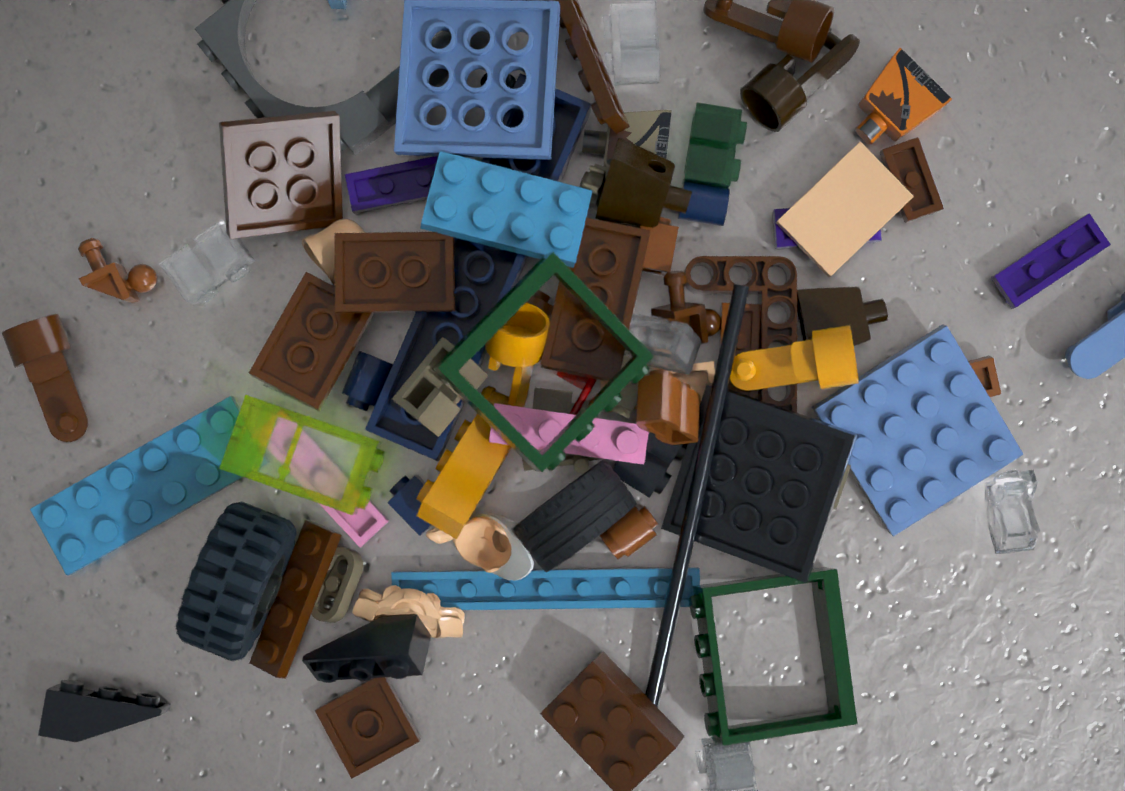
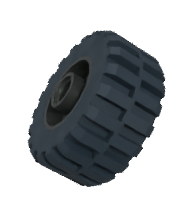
(235, 581)

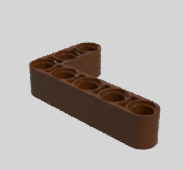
(767, 294)

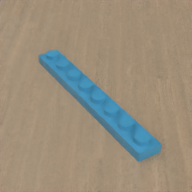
(549, 589)

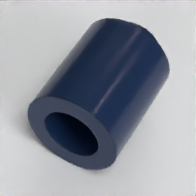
(707, 204)
(366, 380)

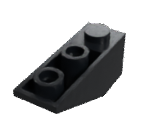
(377, 650)
(82, 713)

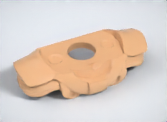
(438, 620)

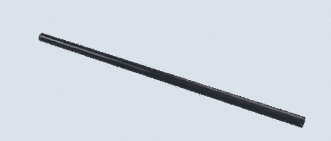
(696, 492)

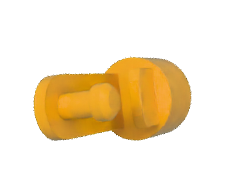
(517, 345)
(823, 359)

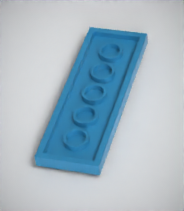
(139, 489)

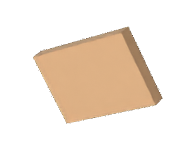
(844, 209)

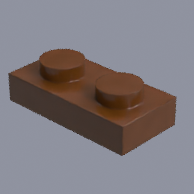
(911, 168)

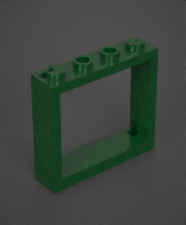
(483, 331)
(833, 653)

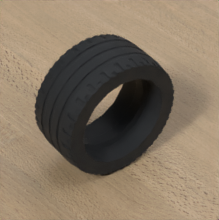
(575, 516)

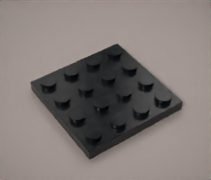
(766, 484)

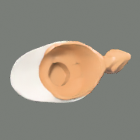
(490, 544)

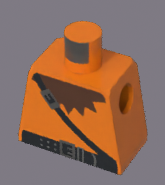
(899, 100)

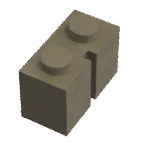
(429, 396)

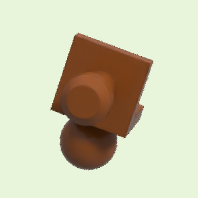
(113, 278)

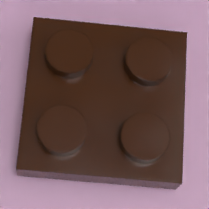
(367, 725)

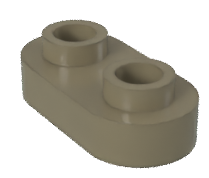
(338, 585)

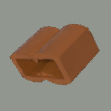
(668, 408)

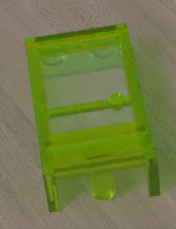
(302, 455)

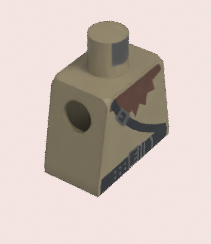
(646, 130)

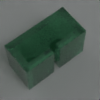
(713, 145)

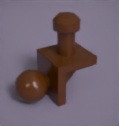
(702, 320)

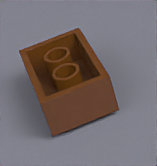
(612, 725)

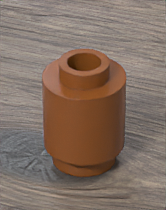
(630, 532)

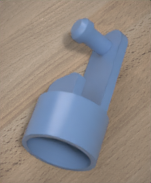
(1101, 347)

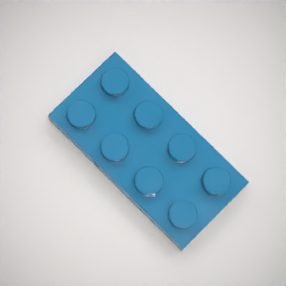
(505, 208)

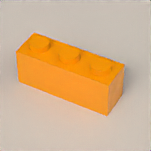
(462, 478)

